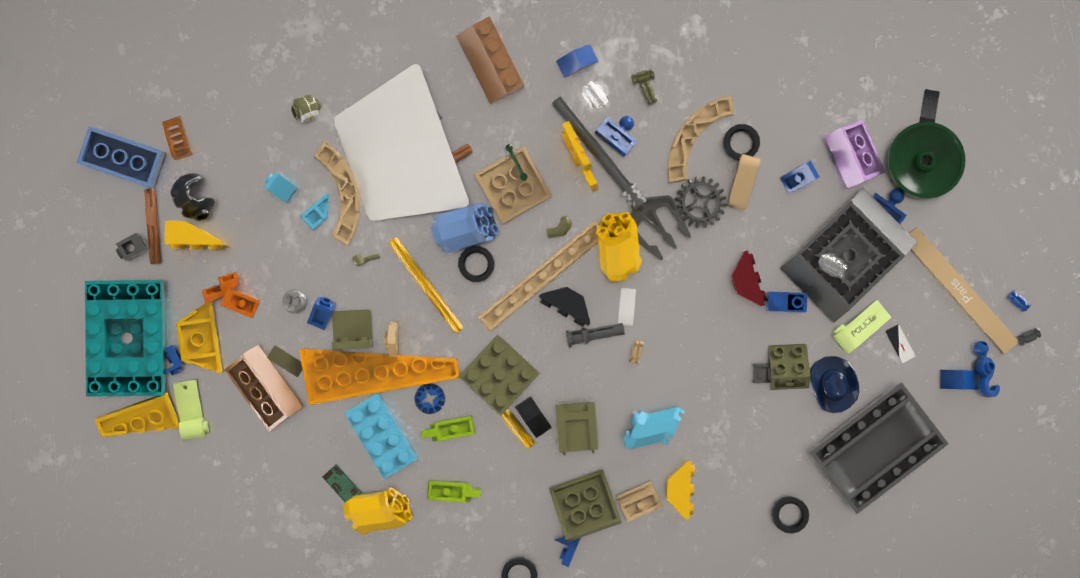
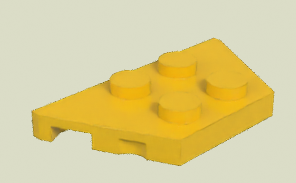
(200, 339)

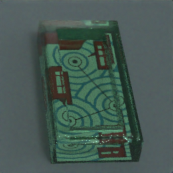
(341, 483)

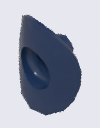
(834, 384)

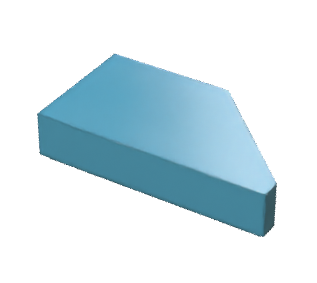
(317, 213)

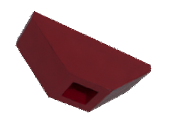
(747, 281)

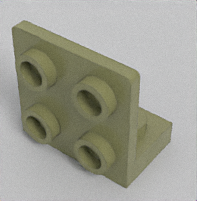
(352, 329)
(789, 366)

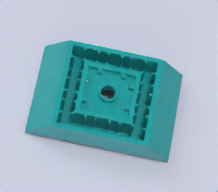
(111, 312)

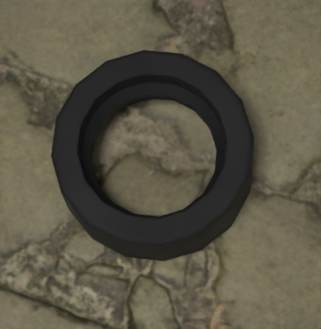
(741, 127)
(476, 249)
(804, 518)
(519, 561)

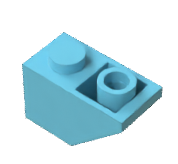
(280, 187)

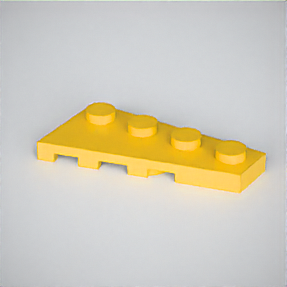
(147, 415)

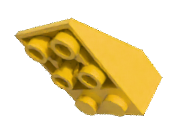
(182, 234)

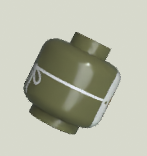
(305, 108)

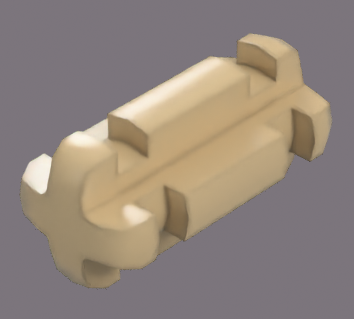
(636, 352)

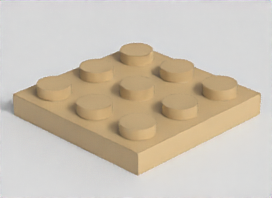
(507, 191)

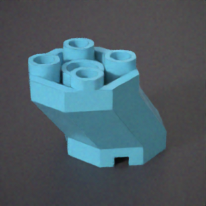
(652, 427)

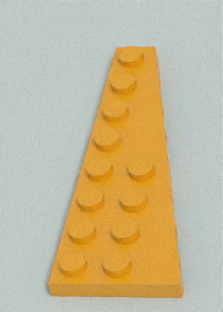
(346, 374)

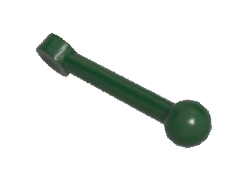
(523, 176)

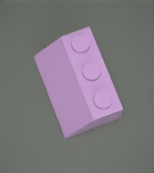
(855, 153)

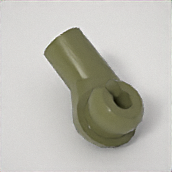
(562, 228)

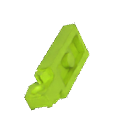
(450, 429)
(451, 491)

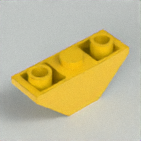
(680, 489)

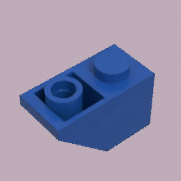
(786, 302)

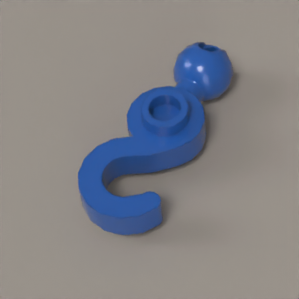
(985, 368)

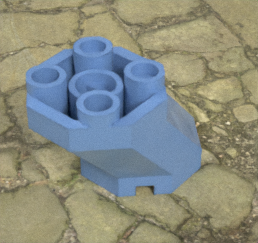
(464, 227)

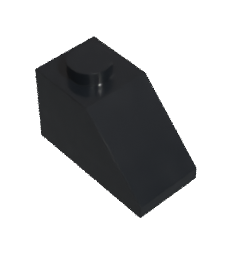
(533, 417)

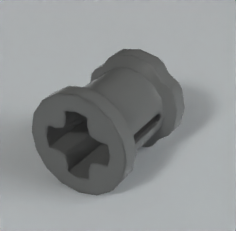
(761, 373)

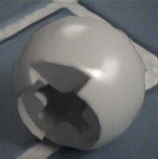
(287, 300)

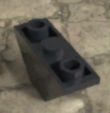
(568, 303)

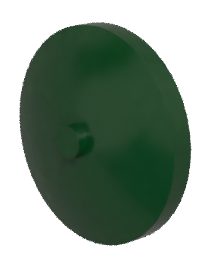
(926, 160)

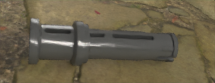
(586, 335)

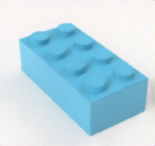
(381, 435)

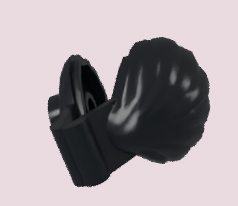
(192, 208)

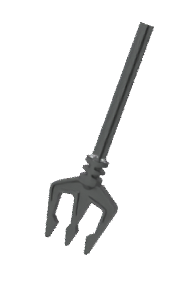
(643, 207)

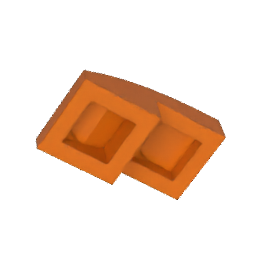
(215, 292)

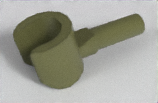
(359, 260)

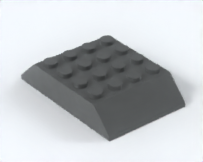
(878, 447)

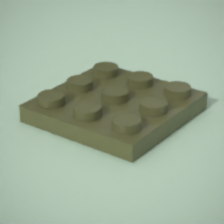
(499, 375)
(585, 505)

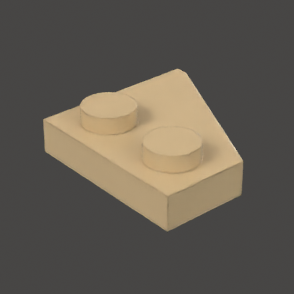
(391, 338)

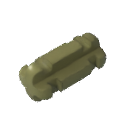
(643, 76)
(648, 92)

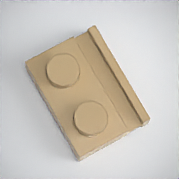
(639, 501)

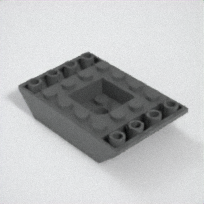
(877, 245)

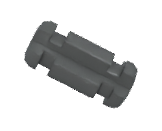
(1029, 336)

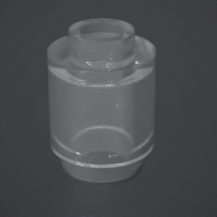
(595, 95)
(832, 265)

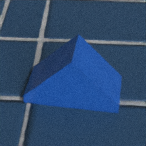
(576, 60)
(959, 379)

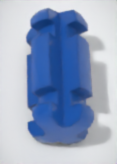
(1019, 300)

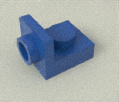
(321, 312)
(173, 357)

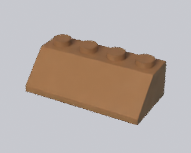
(490, 60)
(263, 388)

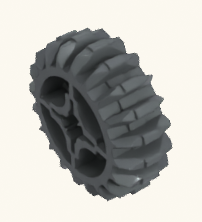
(715, 194)

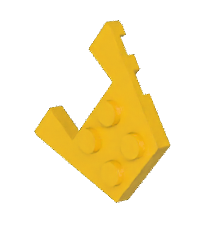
(578, 155)

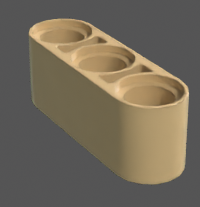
(743, 182)

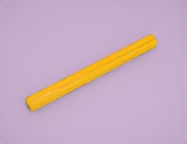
(425, 285)

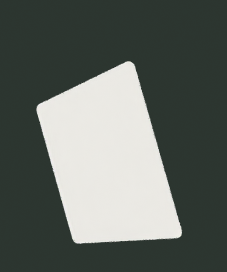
(400, 150)

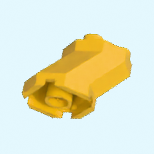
(618, 246)
(377, 511)

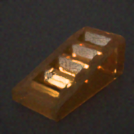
(175, 153)

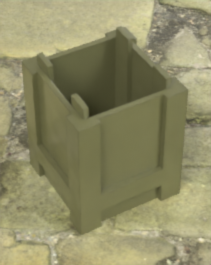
(576, 427)

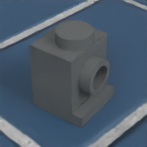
(136, 240)

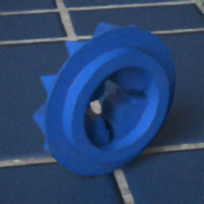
(426, 407)

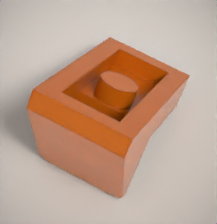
(239, 302)

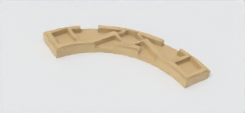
(690, 131)
(347, 190)

